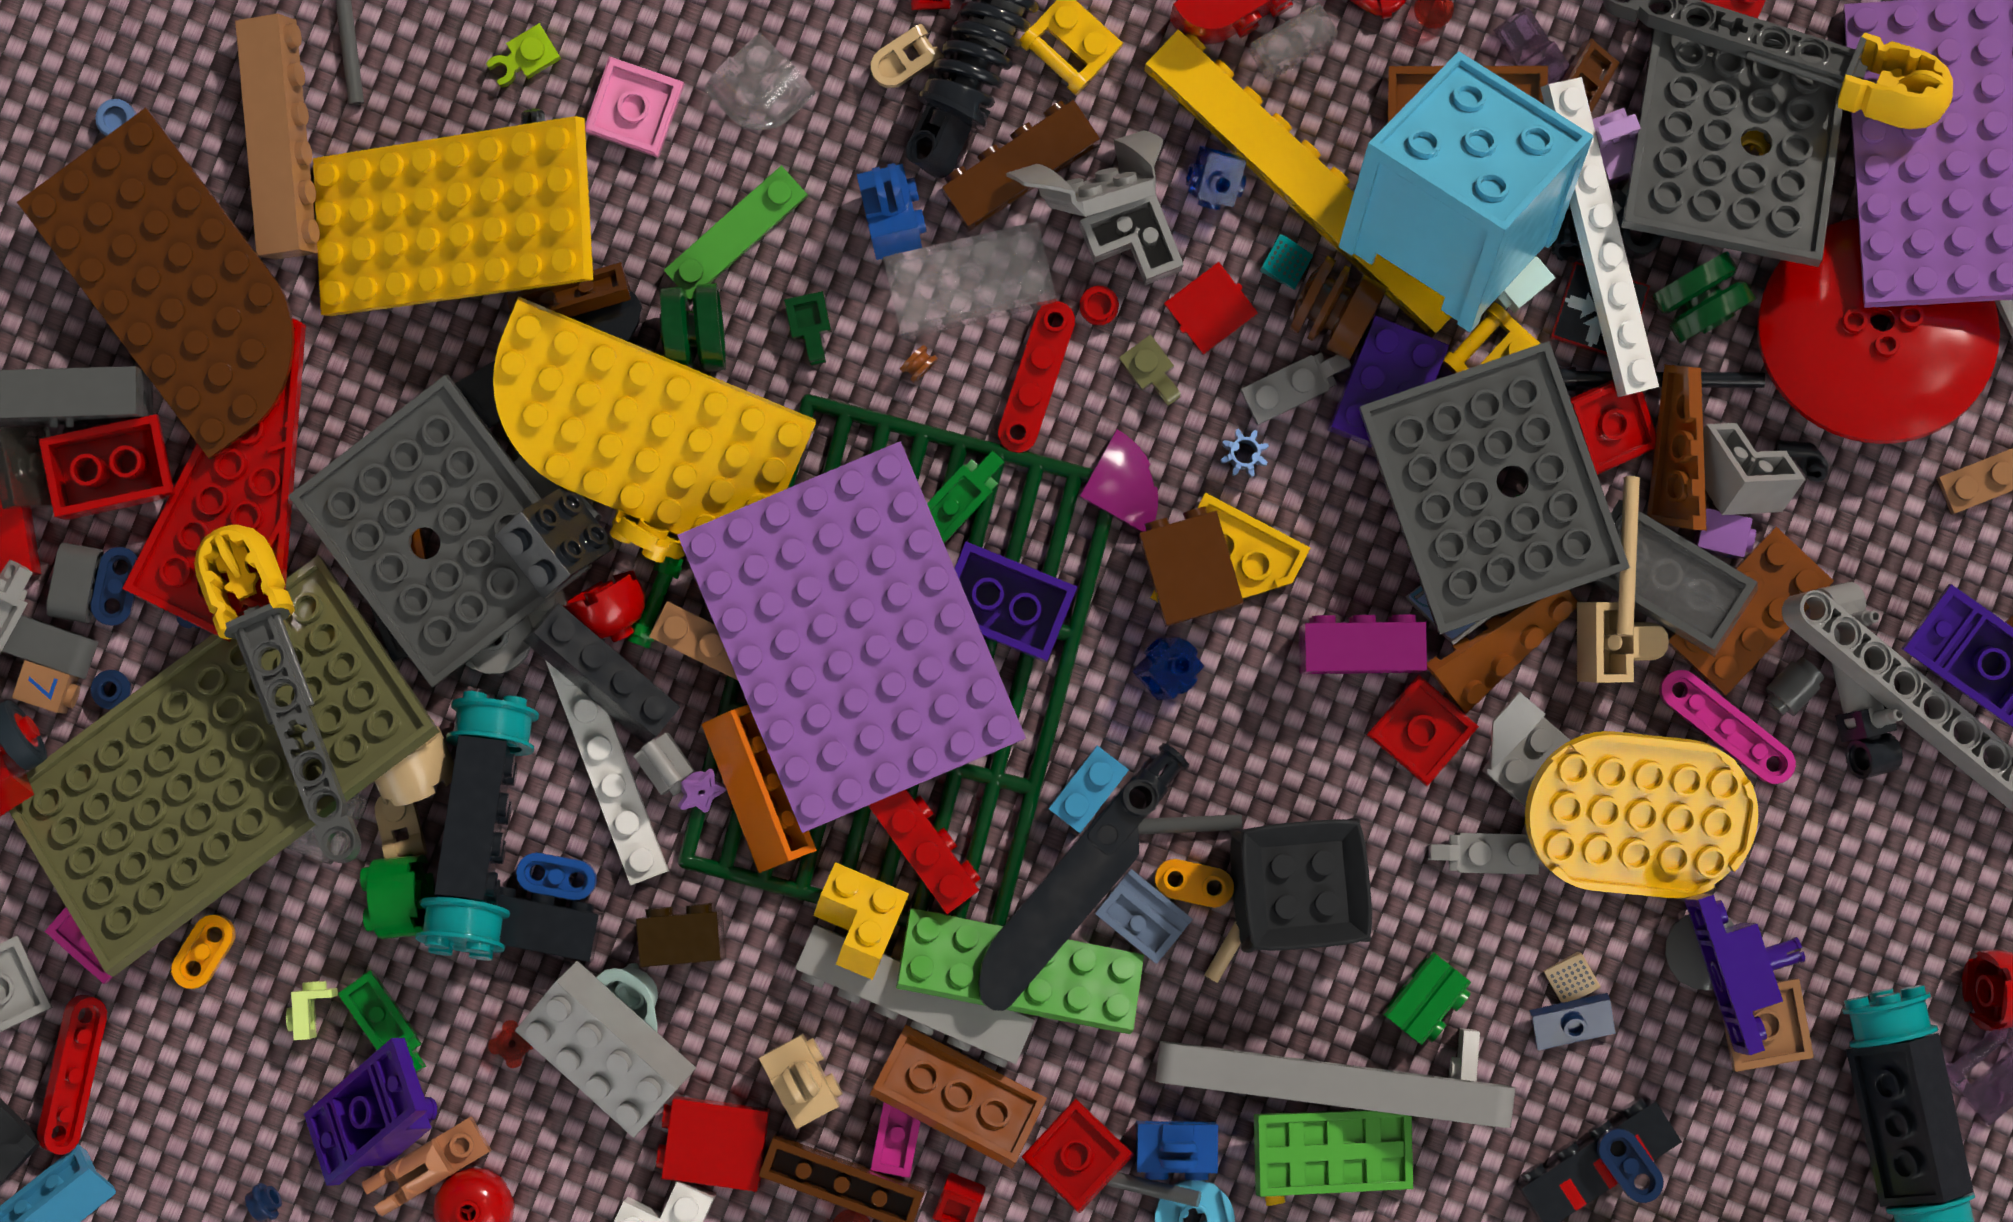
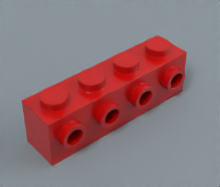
(927, 848)

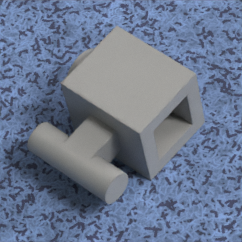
(664, 764)

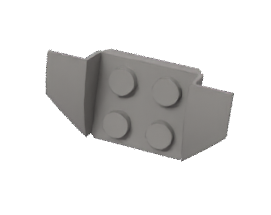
(1109, 188)
(1520, 746)

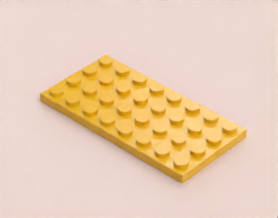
(453, 217)

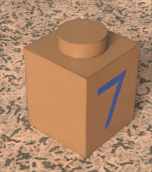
(46, 688)

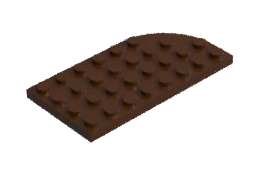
(171, 279)

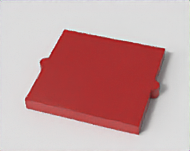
(1210, 308)

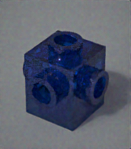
(1216, 178)
(1169, 667)

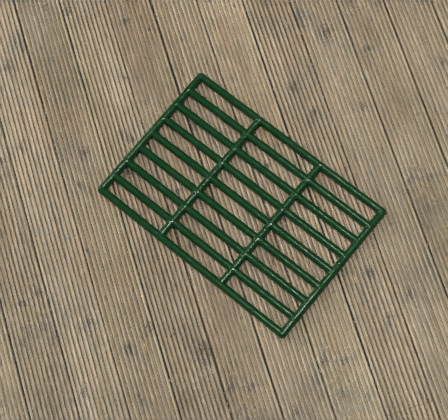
(995, 776)

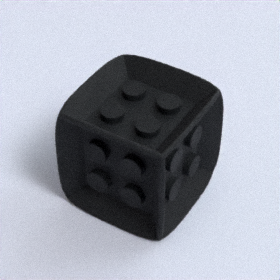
(1301, 885)

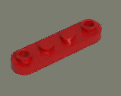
(1036, 377)
(72, 1074)

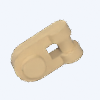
(892, 66)
(398, 817)

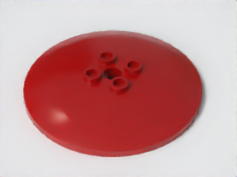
(1864, 379)

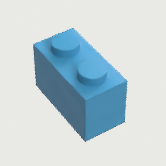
(1088, 789)

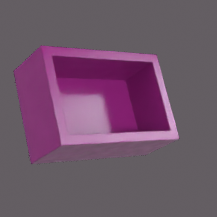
(1363, 645)

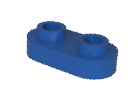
(557, 876)

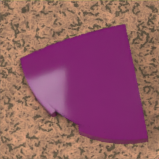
(1123, 484)

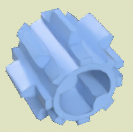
(1233, 447)

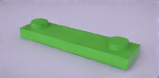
(736, 231)

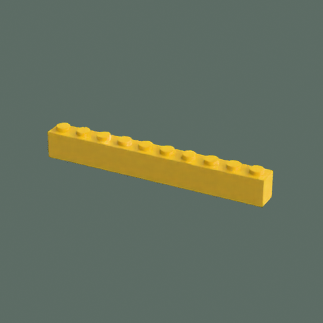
(1280, 162)

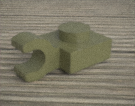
(1149, 366)

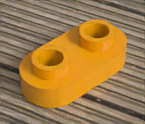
(1194, 883)
(204, 950)

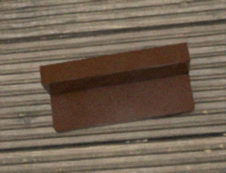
(571, 299)

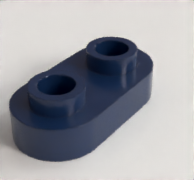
(110, 585)
(1629, 1164)

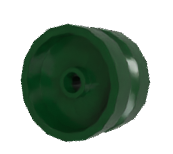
(1705, 300)
(696, 328)

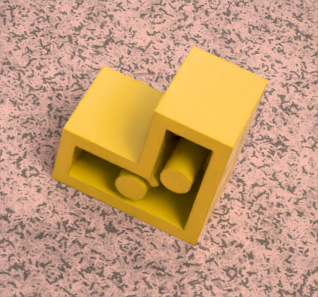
(864, 909)

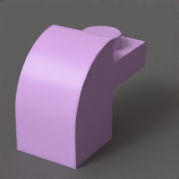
(1616, 142)

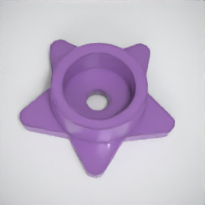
(700, 781)

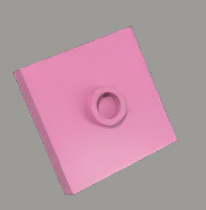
(634, 107)

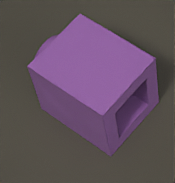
(1726, 535)

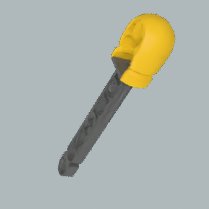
(1911, 86)
(261, 630)

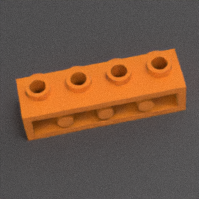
(755, 790)

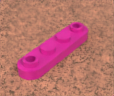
(1727, 727)

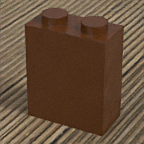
(1190, 566)

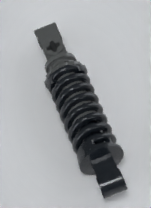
(955, 91)

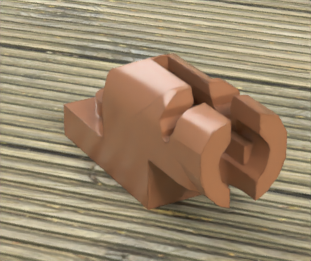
(429, 1164)

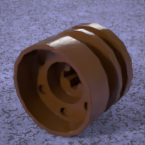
(1337, 307)

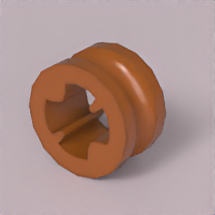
(918, 363)

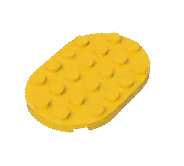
(1641, 814)

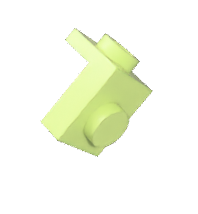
(301, 1016)

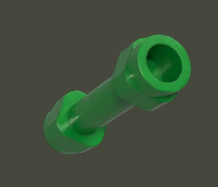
(666, 571)

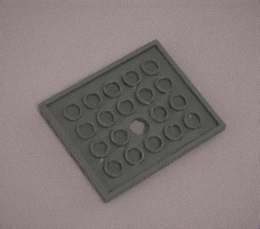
(1689, 160)
(1441, 469)
(442, 472)

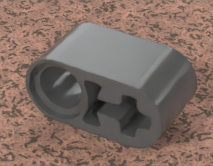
(73, 582)

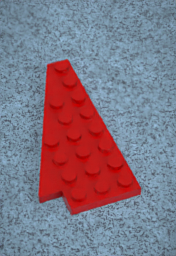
(237, 487)

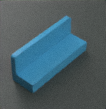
(61, 1193)

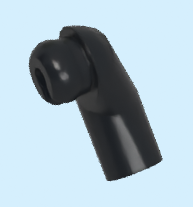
(1807, 457)

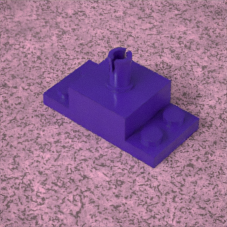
(1968, 651)
(1740, 969)
(370, 1114)

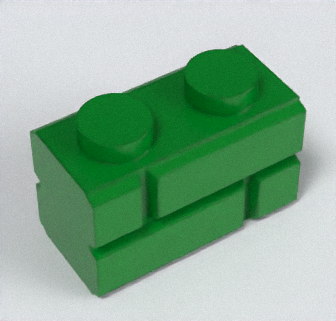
(1427, 999)

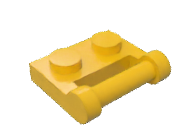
(1078, 33)
(1514, 341)

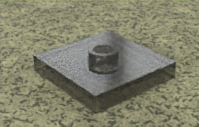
(22, 468)

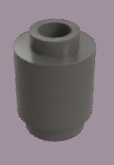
(1794, 687)

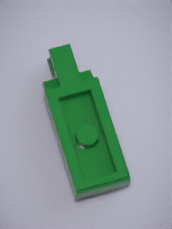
(964, 494)
(380, 1015)

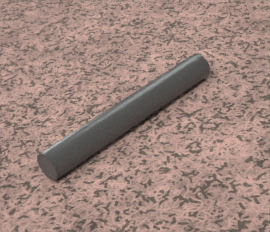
(349, 52)
(1190, 824)
(1156, 1189)

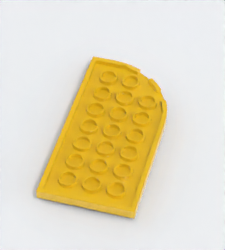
(638, 424)

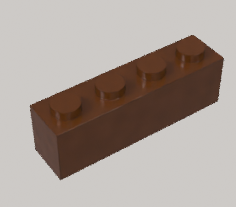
(1052, 142)
(841, 1181)

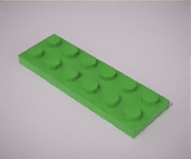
(1077, 986)

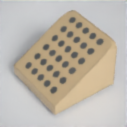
(1572, 978)

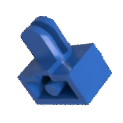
(890, 210)
(1176, 1148)

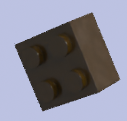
(681, 937)

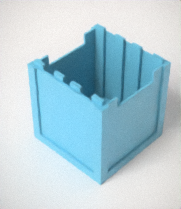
(1465, 186)

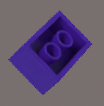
(1386, 364)
(1014, 601)

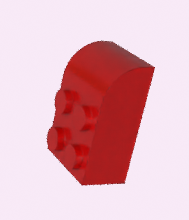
(1220, 19)
(106, 467)

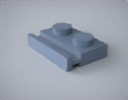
(1143, 916)

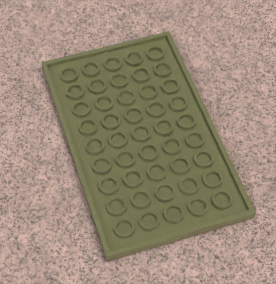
(191, 784)

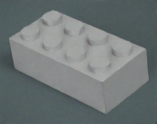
(605, 1049)

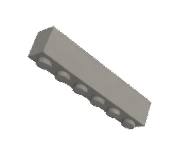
(967, 1024)

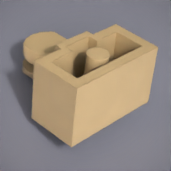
(1609, 657)
(800, 1080)

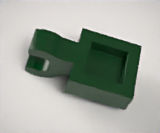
(809, 320)

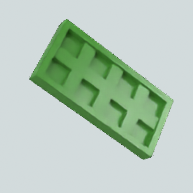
(1332, 1152)

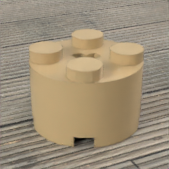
(417, 773)

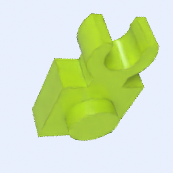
(529, 52)

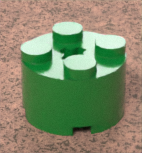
(395, 895)

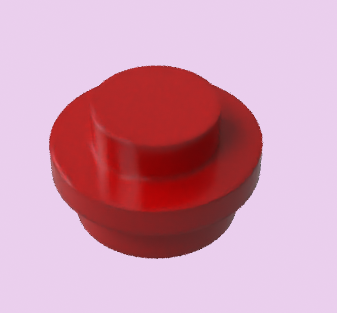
(1099, 305)

